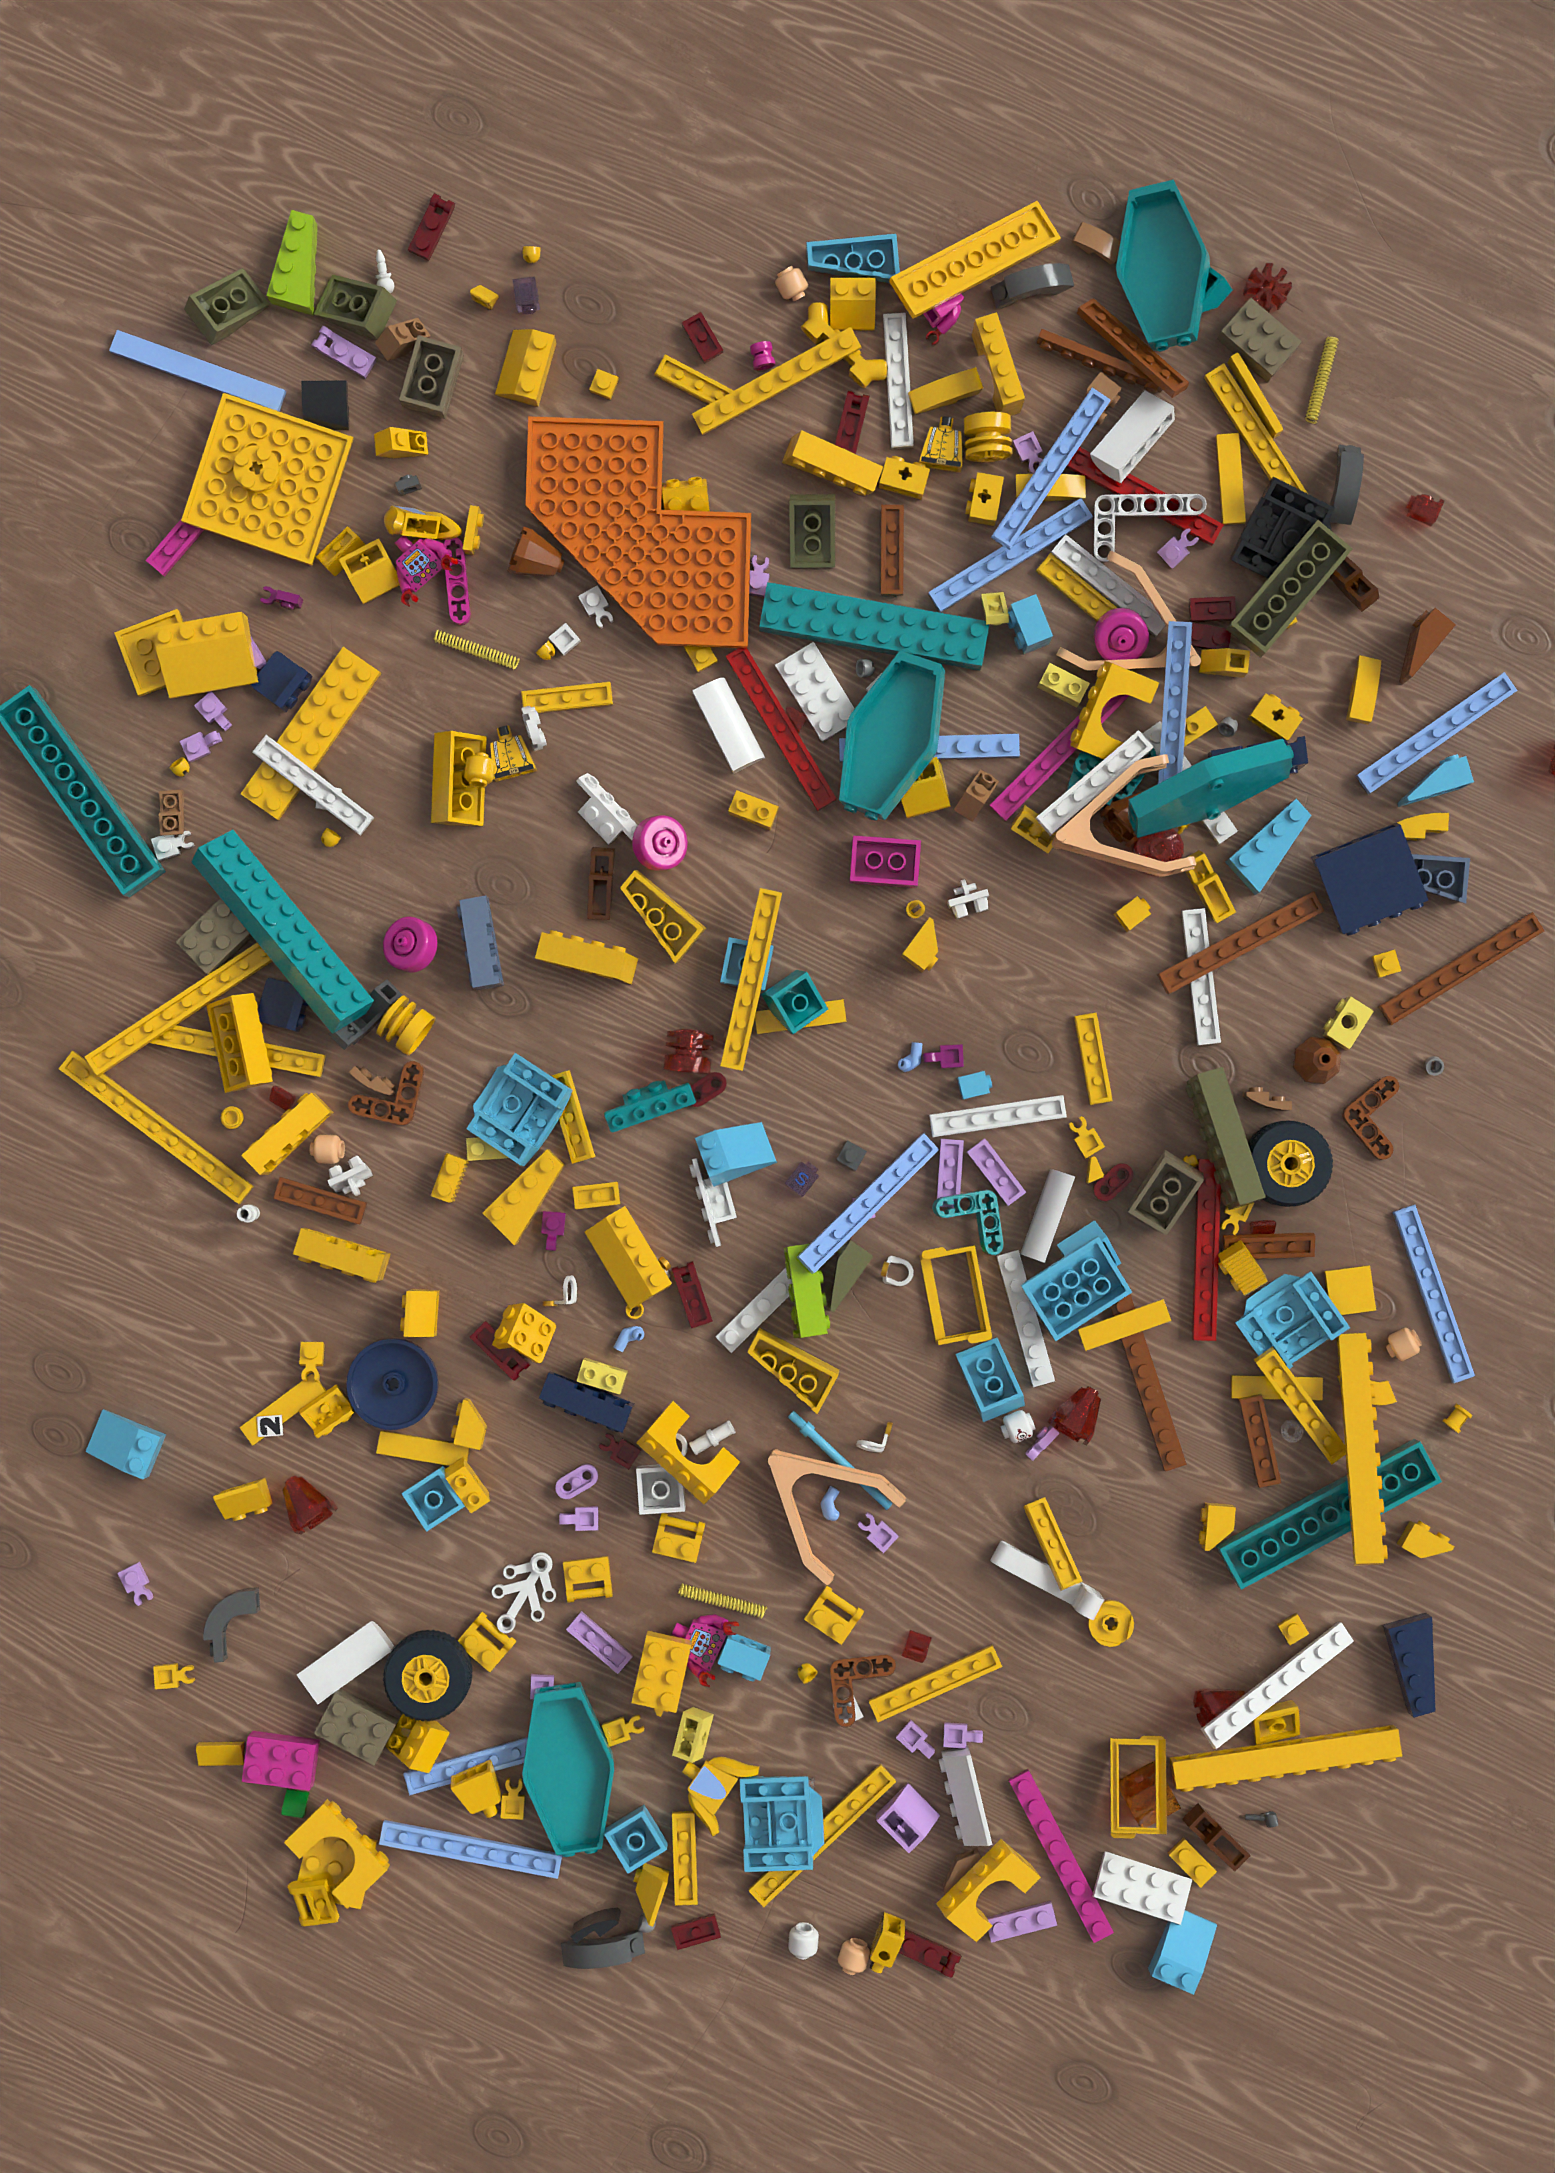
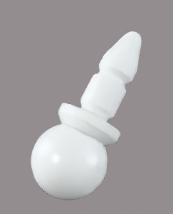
(383, 278)

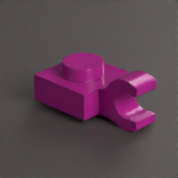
(287, 599)
(949, 1056)
(553, 1224)

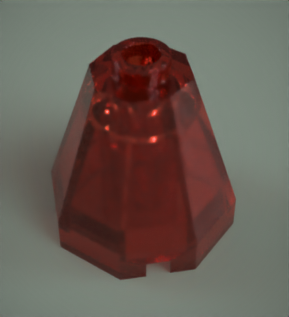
(1078, 1415)
(306, 1504)
(1214, 1702)

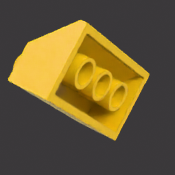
(452, 796)
(239, 1042)
(628, 1257)

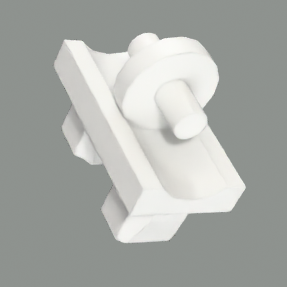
(978, 898)
(350, 1180)

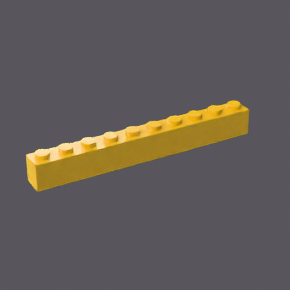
(1360, 1449)
(1285, 1757)

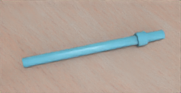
(807, 1429)

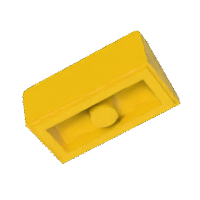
(342, 545)
(220, 1753)

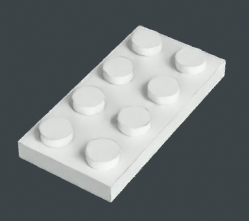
(816, 691)
(1142, 1888)

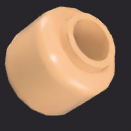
(791, 283)
(327, 1149)
(1403, 1344)
(854, 1956)

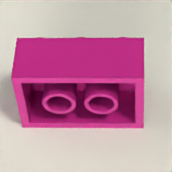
(885, 861)
(280, 1760)

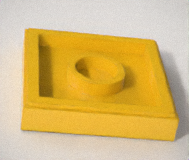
(1351, 1289)

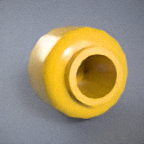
(479, 770)

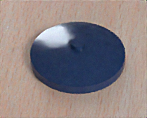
(392, 1384)

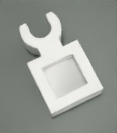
(595, 603)
(169, 845)

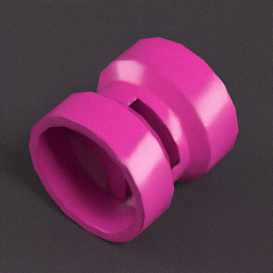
(762, 355)

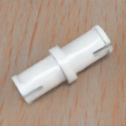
(243, 1215)
(712, 1437)

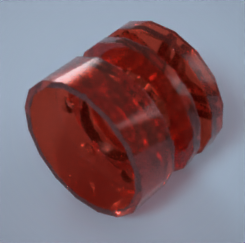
(1169, 841)
(688, 1051)

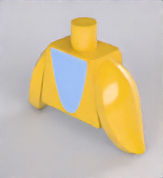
(419, 523)
(712, 1785)

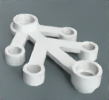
(526, 1588)

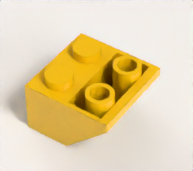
(370, 571)
(927, 792)
(420, 1313)
(417, 1742)

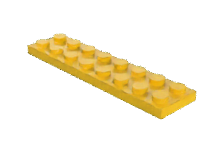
(974, 259)
(314, 728)

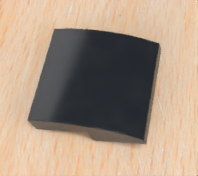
(326, 403)
(599, 1921)

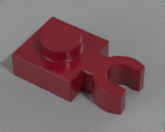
(623, 1452)

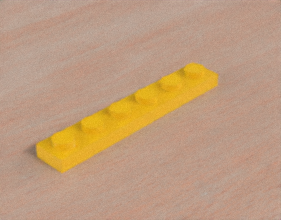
(1301, 1405)
(935, 1683)

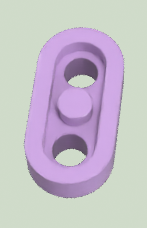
(577, 1481)

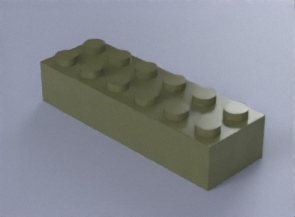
(1289, 589)
(1225, 1138)

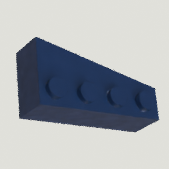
(1413, 1659)

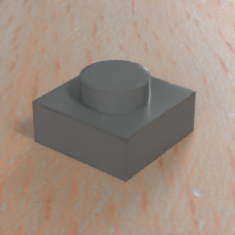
(408, 484)
(851, 1155)

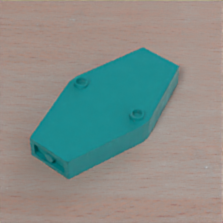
(1163, 265)
(892, 736)
(1210, 787)
(568, 1769)

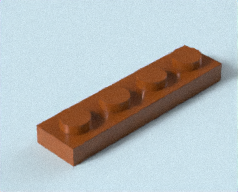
(892, 550)
(320, 1200)
(1275, 1245)
(1260, 1440)

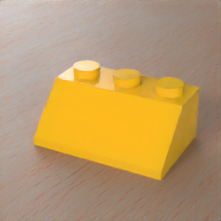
(526, 366)

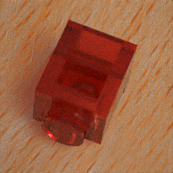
(1424, 508)

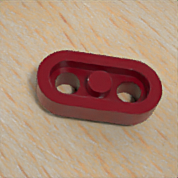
(706, 1090)
(1113, 1183)

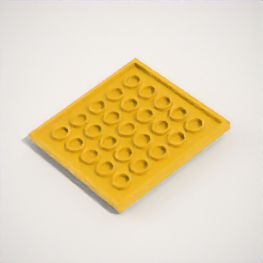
(296, 508)

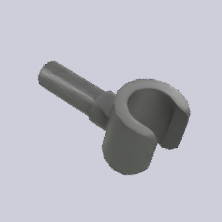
(1269, 1817)

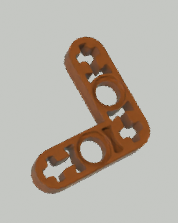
(400, 1102)
(1364, 1112)
(846, 1681)

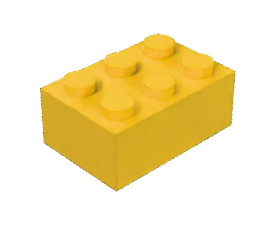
(661, 1671)

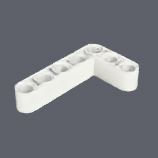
(1138, 510)
(1081, 1596)

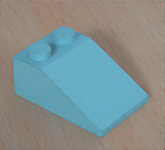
(1447, 777)
(735, 1152)
(990, 1379)
(125, 1444)
(1183, 1952)

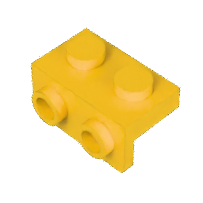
(685, 495)
(327, 1411)

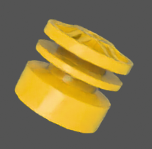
(987, 436)
(403, 1023)

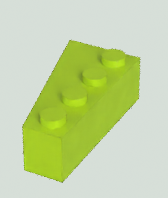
(295, 266)
(806, 1295)

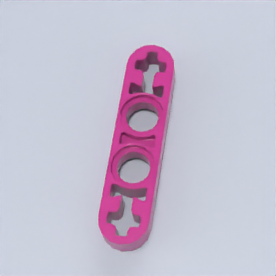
(461, 581)

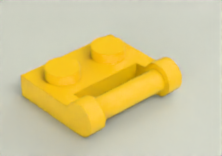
(678, 1545)
(587, 1571)
(828, 1620)
(480, 1647)
(319, 1900)

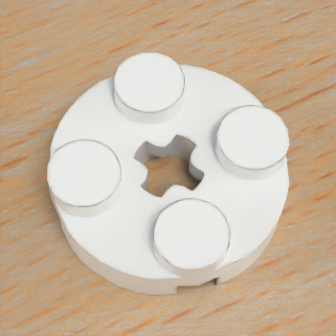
(531, 720)

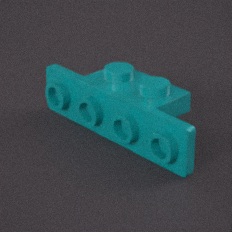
(648, 1104)

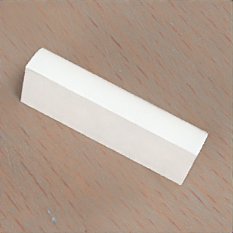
(1133, 436)
(728, 724)
(1047, 1215)
(345, 1661)

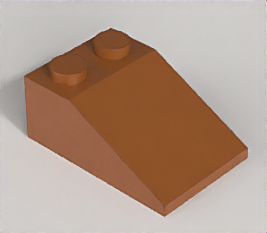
(1427, 635)

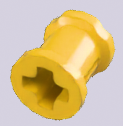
(1457, 1418)

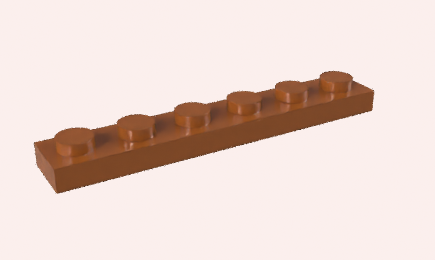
(1132, 348)
(1090, 358)

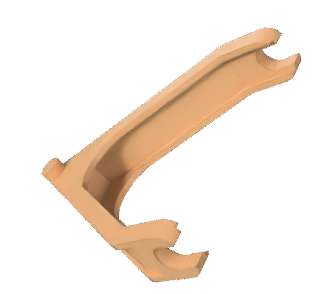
(1158, 603)
(1078, 838)
(790, 1467)

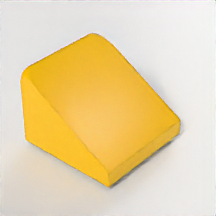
(484, 296)
(1094, 1170)

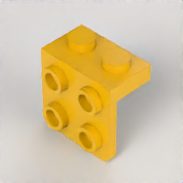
(525, 1332)

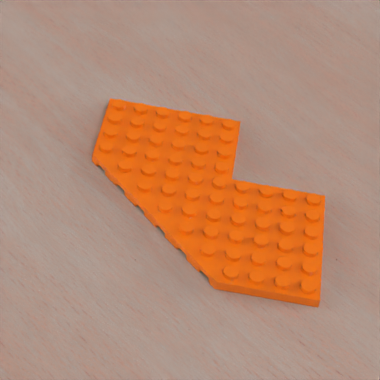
(667, 569)

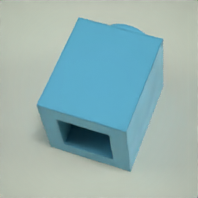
(974, 1085)

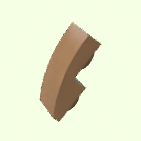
(1098, 241)
(171, 812)
(378, 1084)
(1261, 1098)

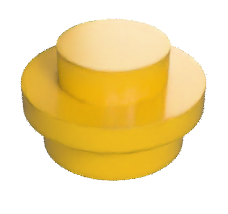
(232, 1117)

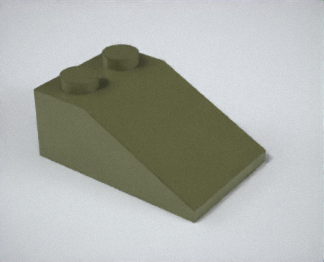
(225, 305)
(356, 306)
(812, 530)
(849, 1266)

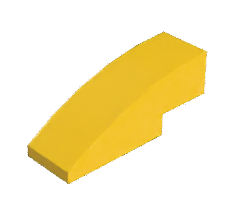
(946, 391)
(1066, 487)
(1364, 690)
(1416, 827)
(1210, 888)

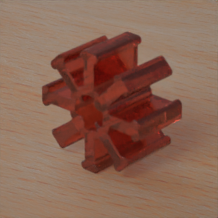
(1267, 280)

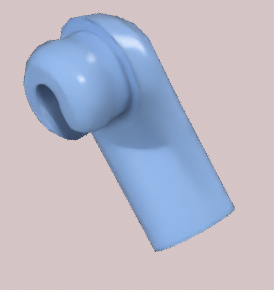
(913, 1059)
(628, 1334)
(827, 1504)

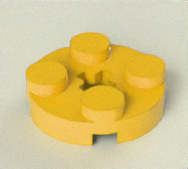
(262, 456)
(1118, 1633)

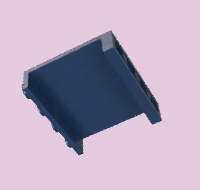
(1371, 879)

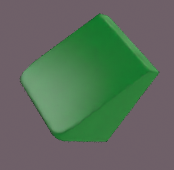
(295, 1803)

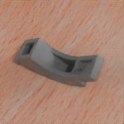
(1032, 281)
(1347, 484)
(383, 996)
(237, 1603)
(602, 1952)

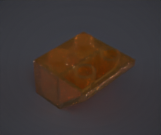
(1140, 1795)

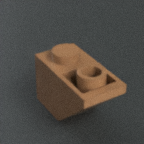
(400, 338)
(1107, 388)
(976, 795)
(961, 1865)

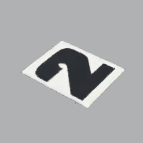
(270, 1425)

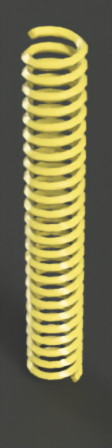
(1322, 381)
(475, 652)
(690, 1591)

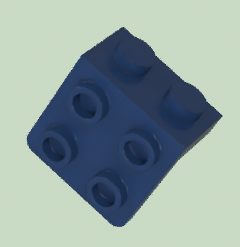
(282, 681)
(282, 1005)

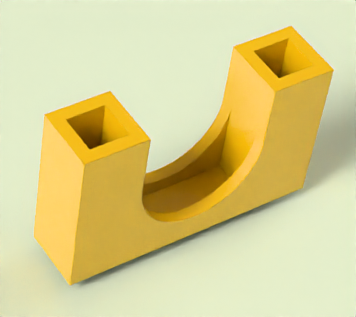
(991, 341)
(1111, 682)
(661, 1445)
(329, 1822)
(996, 1865)

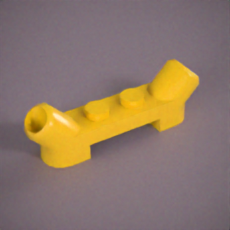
(862, 370)

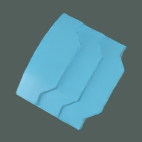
(519, 1109)
(1291, 1317)
(780, 1823)

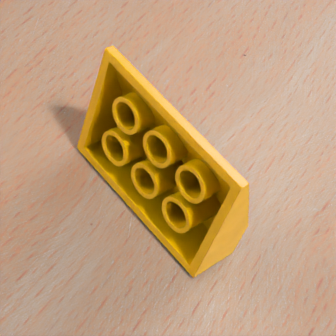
(206, 654)

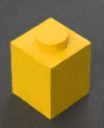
(1133, 913)

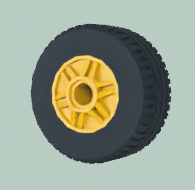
(1309, 1160)
(423, 1696)

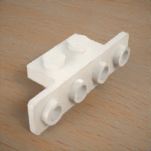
(603, 812)
(717, 1202)

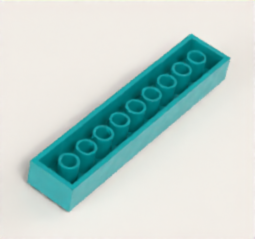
(873, 626)
(79, 791)
(282, 931)
(1321, 1517)

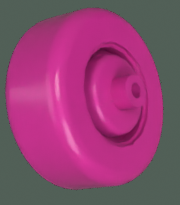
(1121, 635)
(659, 842)
(410, 944)

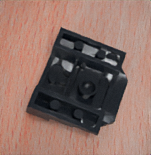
(1278, 526)

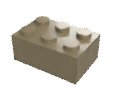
(1259, 340)
(431, 377)
(214, 938)
(1165, 1192)
(356, 1726)

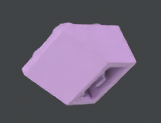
(907, 1817)

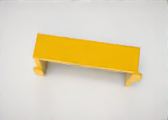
(981, 1335)
(1161, 1801)

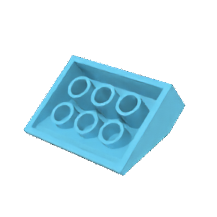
(1076, 1288)

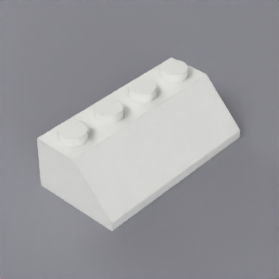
(966, 1797)

